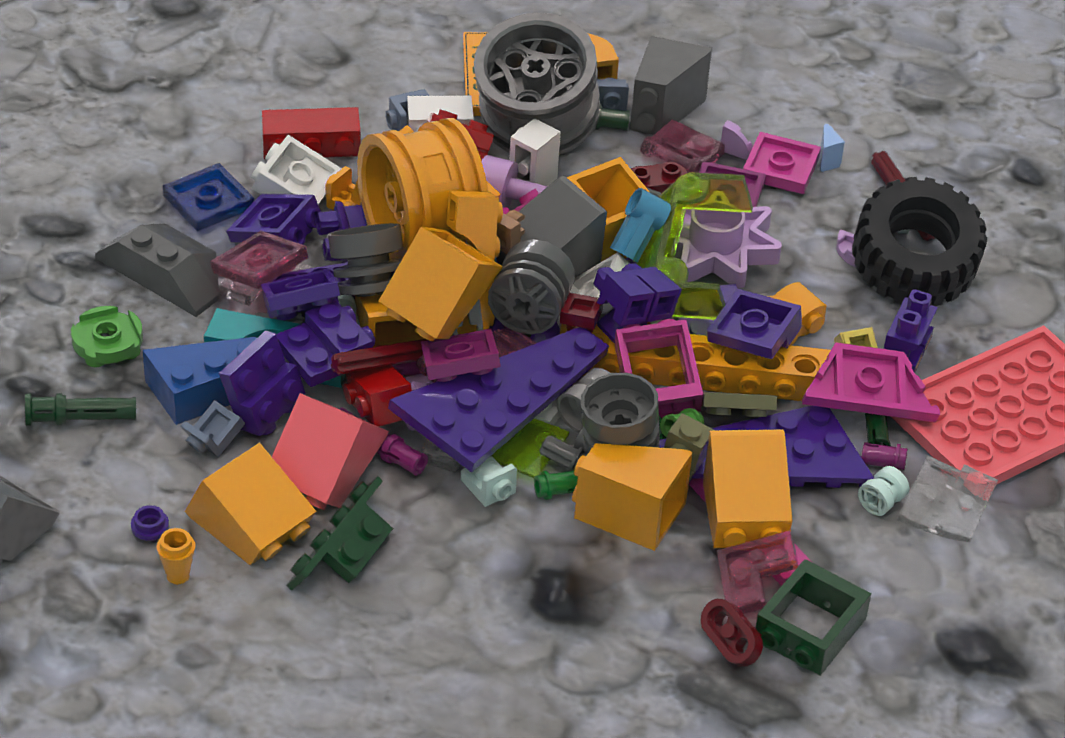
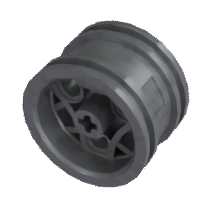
(540, 71)

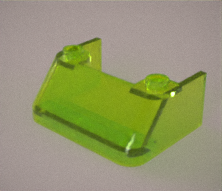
(696, 192)

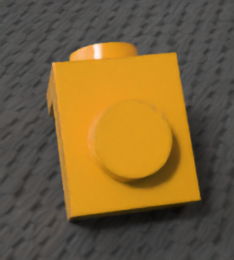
(339, 188)

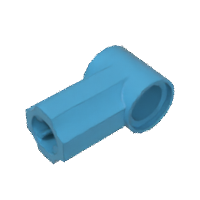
(644, 216)

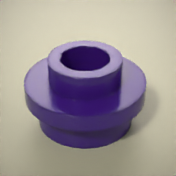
(149, 523)

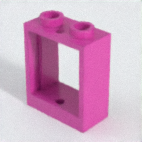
(664, 334)

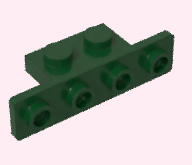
(351, 540)

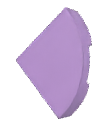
(735, 141)
(844, 246)

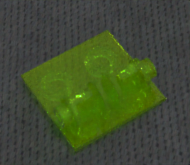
(525, 446)

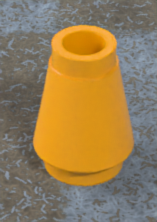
(176, 554)

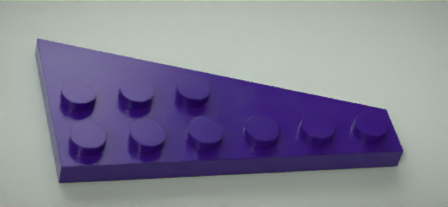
(483, 412)
(814, 447)

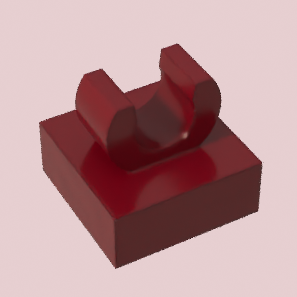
(580, 312)

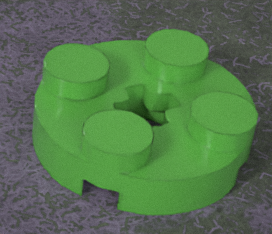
(97, 350)

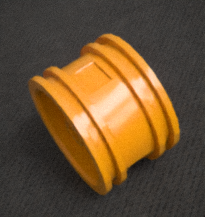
(410, 176)

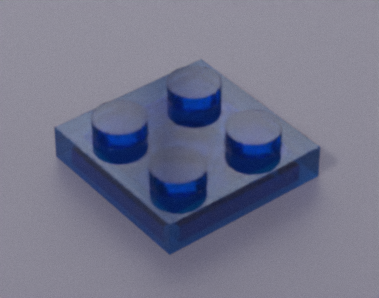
(208, 196)

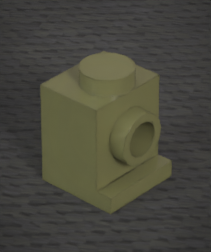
(692, 436)

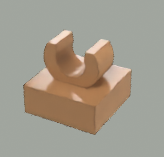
(510, 230)

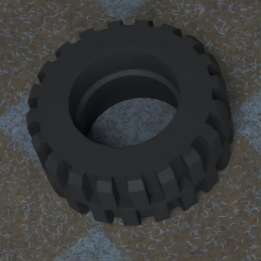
(925, 208)

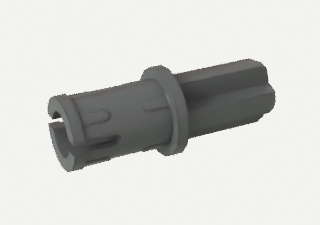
(561, 452)

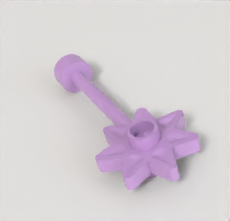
(708, 239)

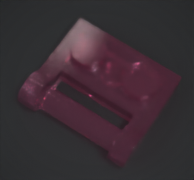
(682, 145)

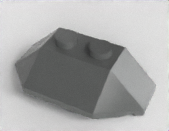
(166, 265)

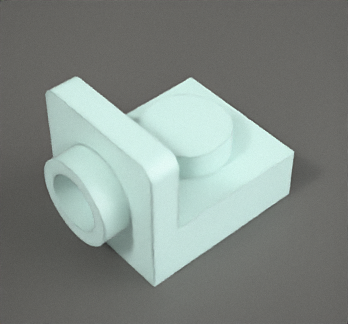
(491, 481)

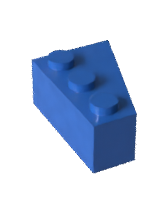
(188, 375)

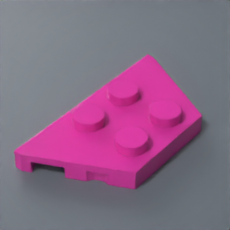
(870, 383)

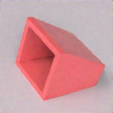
(326, 450)

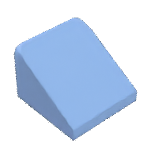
(831, 149)

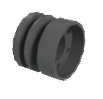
(367, 257)
(531, 286)
(620, 411)

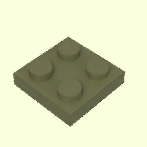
(751, 404)

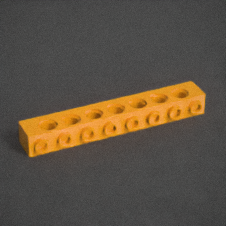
(723, 367)

